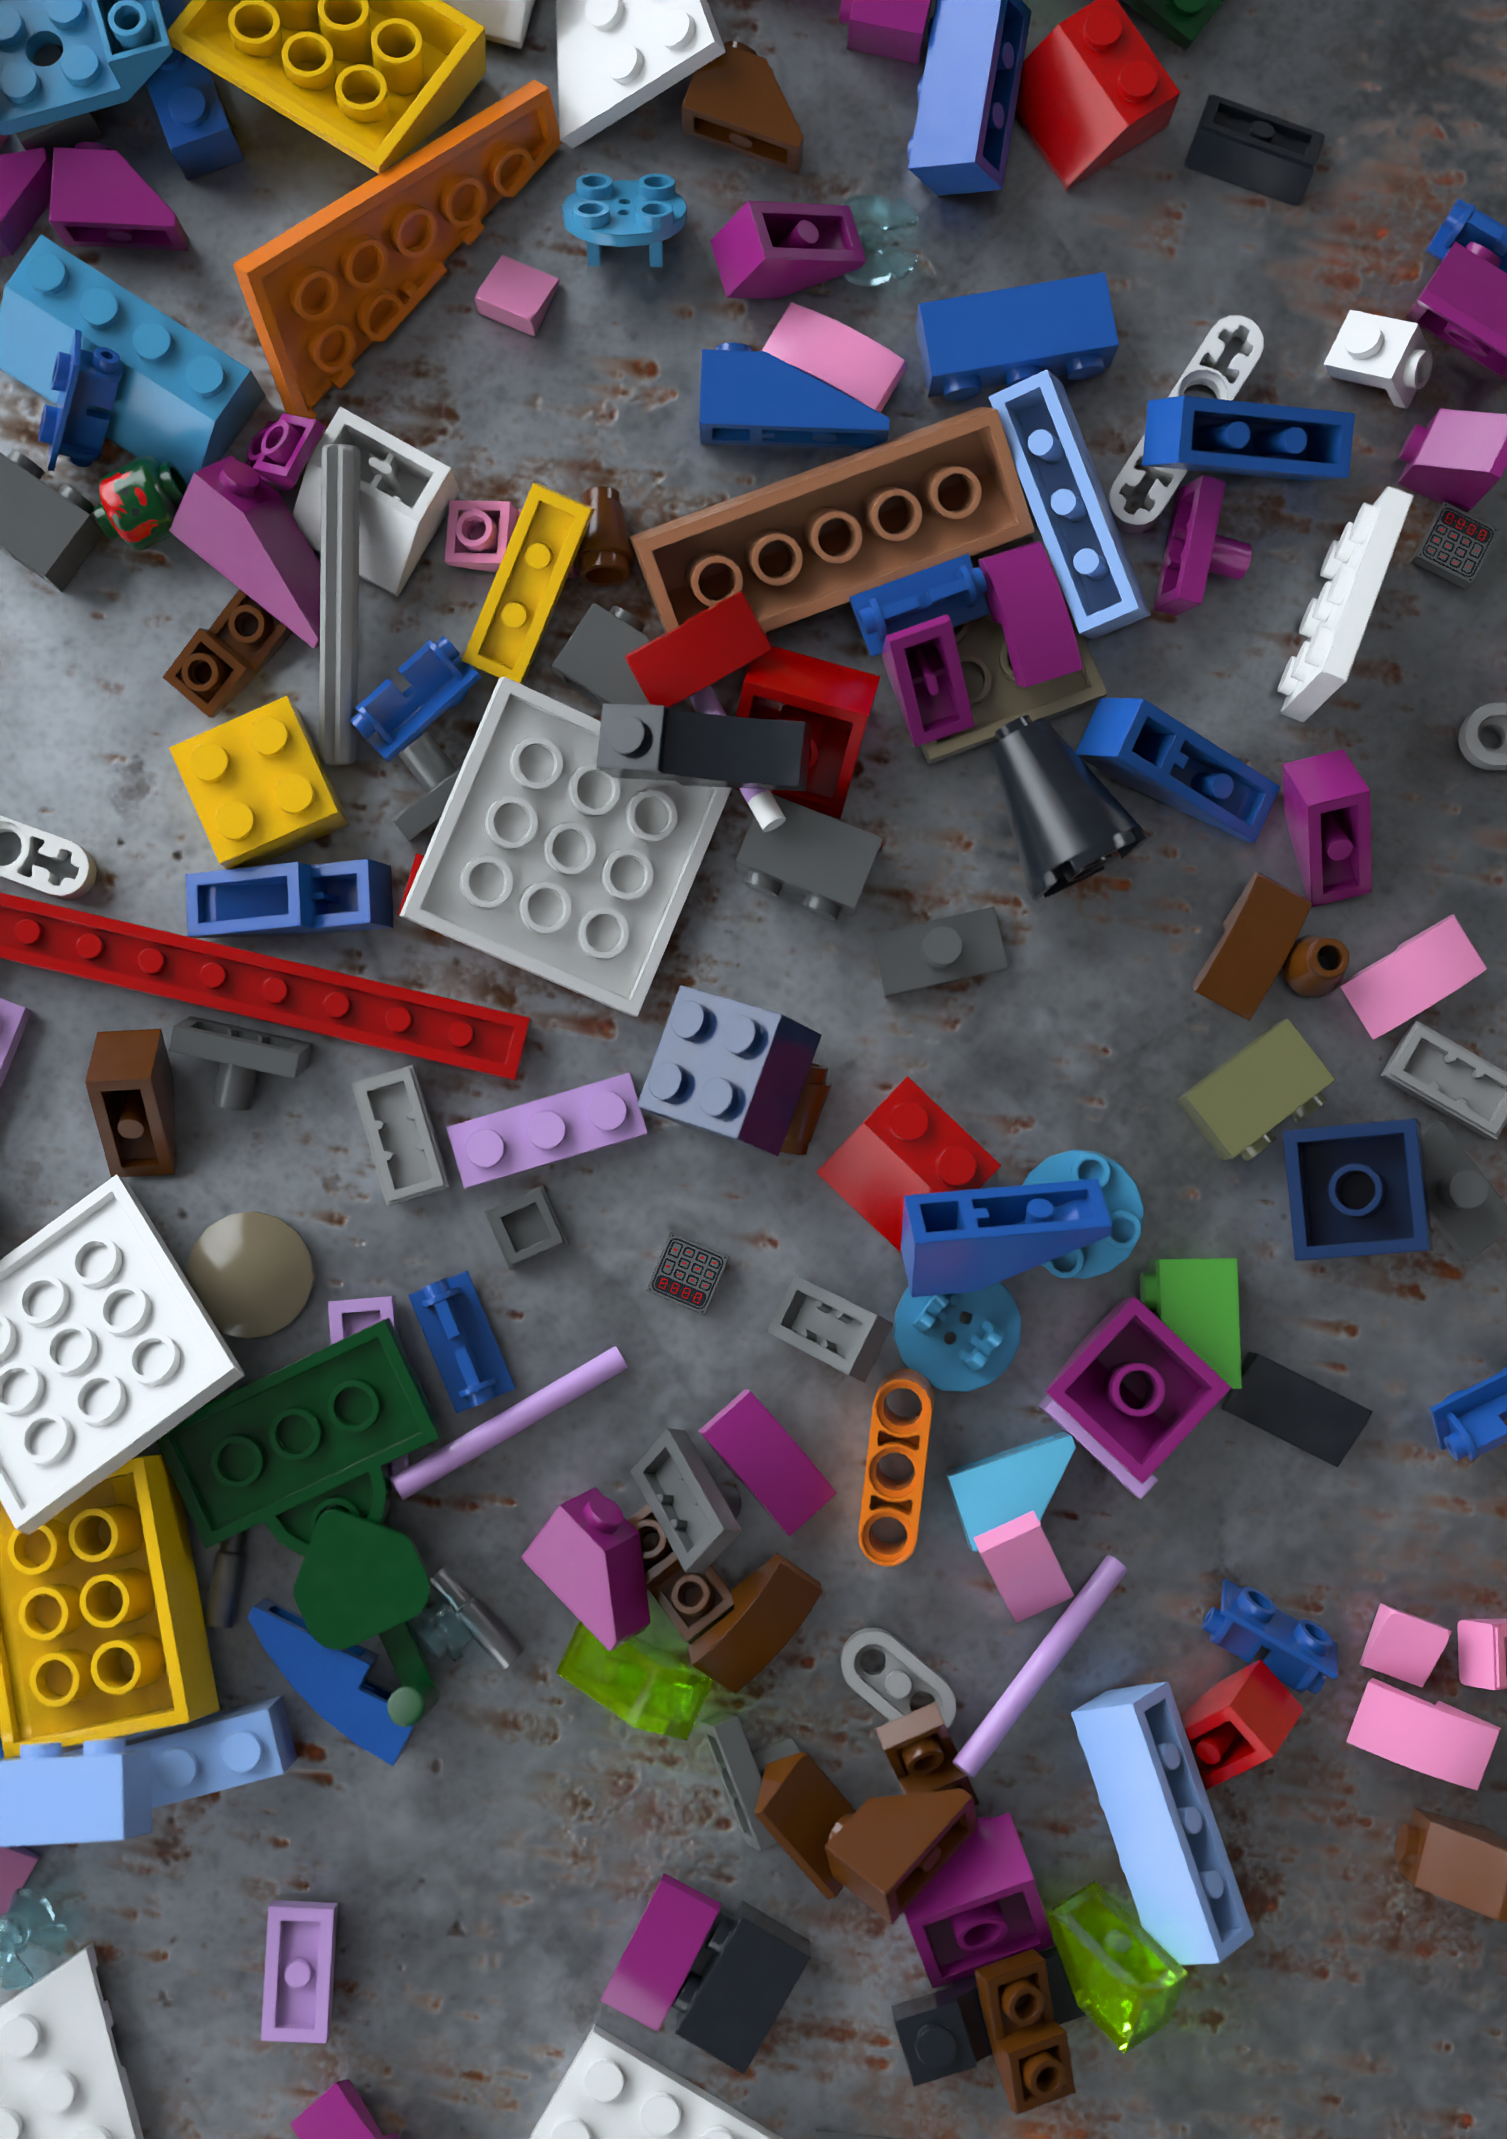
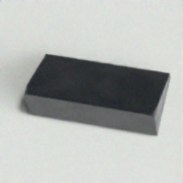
(1254, 150)
(1296, 1409)

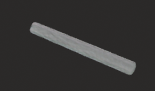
(339, 603)

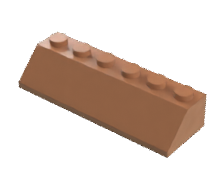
(842, 525)

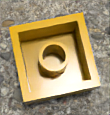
(259, 785)

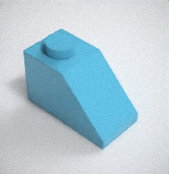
(1008, 1484)

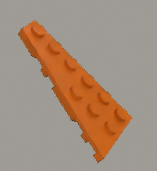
(382, 247)

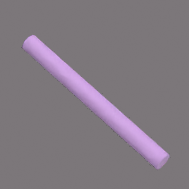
(509, 1423)
(1039, 1666)

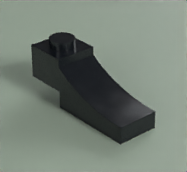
(703, 748)
(948, 2029)

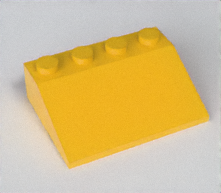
(347, 70)
(103, 1616)

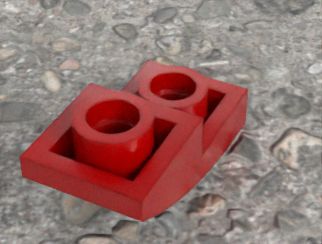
(699, 651)

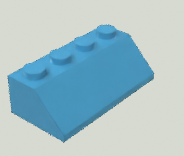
(176, 389)

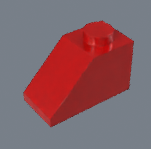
(1239, 1723)

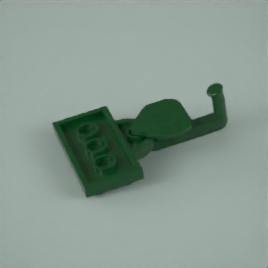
(311, 1442)

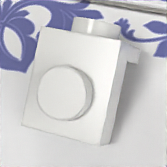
(1381, 355)

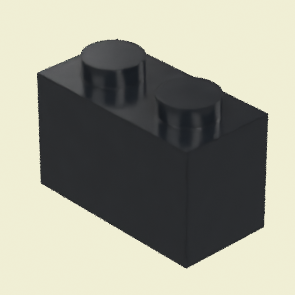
(741, 1985)

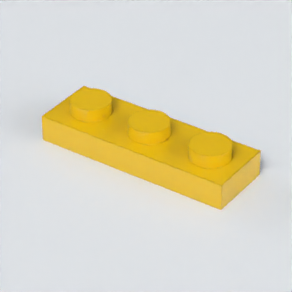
(528, 583)

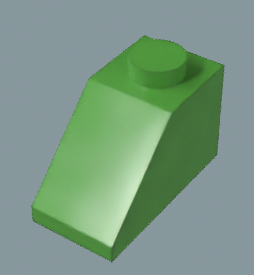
(1199, 1306)

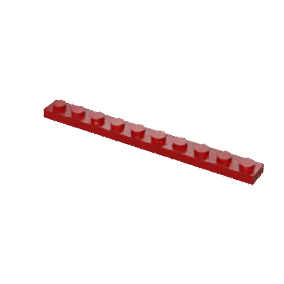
(262, 987)

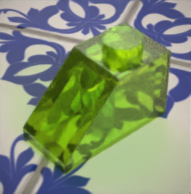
(637, 1682)
(1115, 1967)

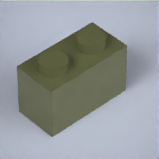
(1256, 1092)

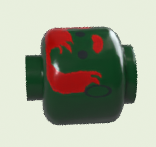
(140, 502)

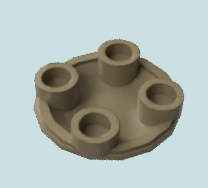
(251, 1274)

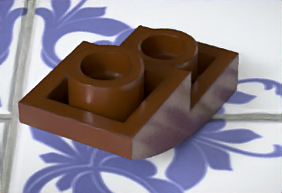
(227, 655)
(1254, 945)
(689, 1599)
(765, 1617)
(923, 1753)
(1022, 2031)

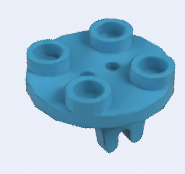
(624, 213)
(1122, 1202)
(980, 1347)

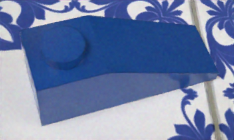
(767, 402)
(1176, 766)
(990, 1234)

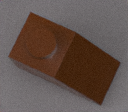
(742, 109)
(133, 1102)
(899, 1845)
(1455, 1861)

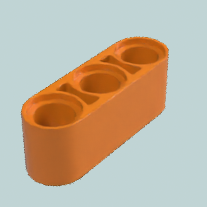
(885, 1495)

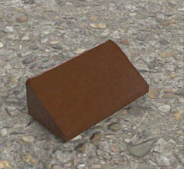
(800, 1811)

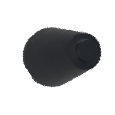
(1057, 809)

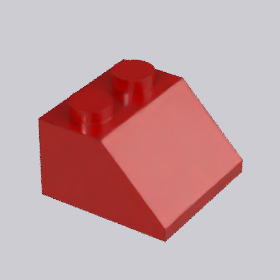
(1093, 92)
(830, 700)
(903, 1151)

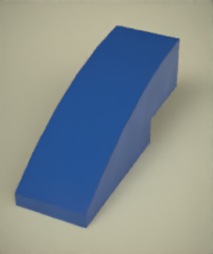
(290, 899)
(331, 1680)

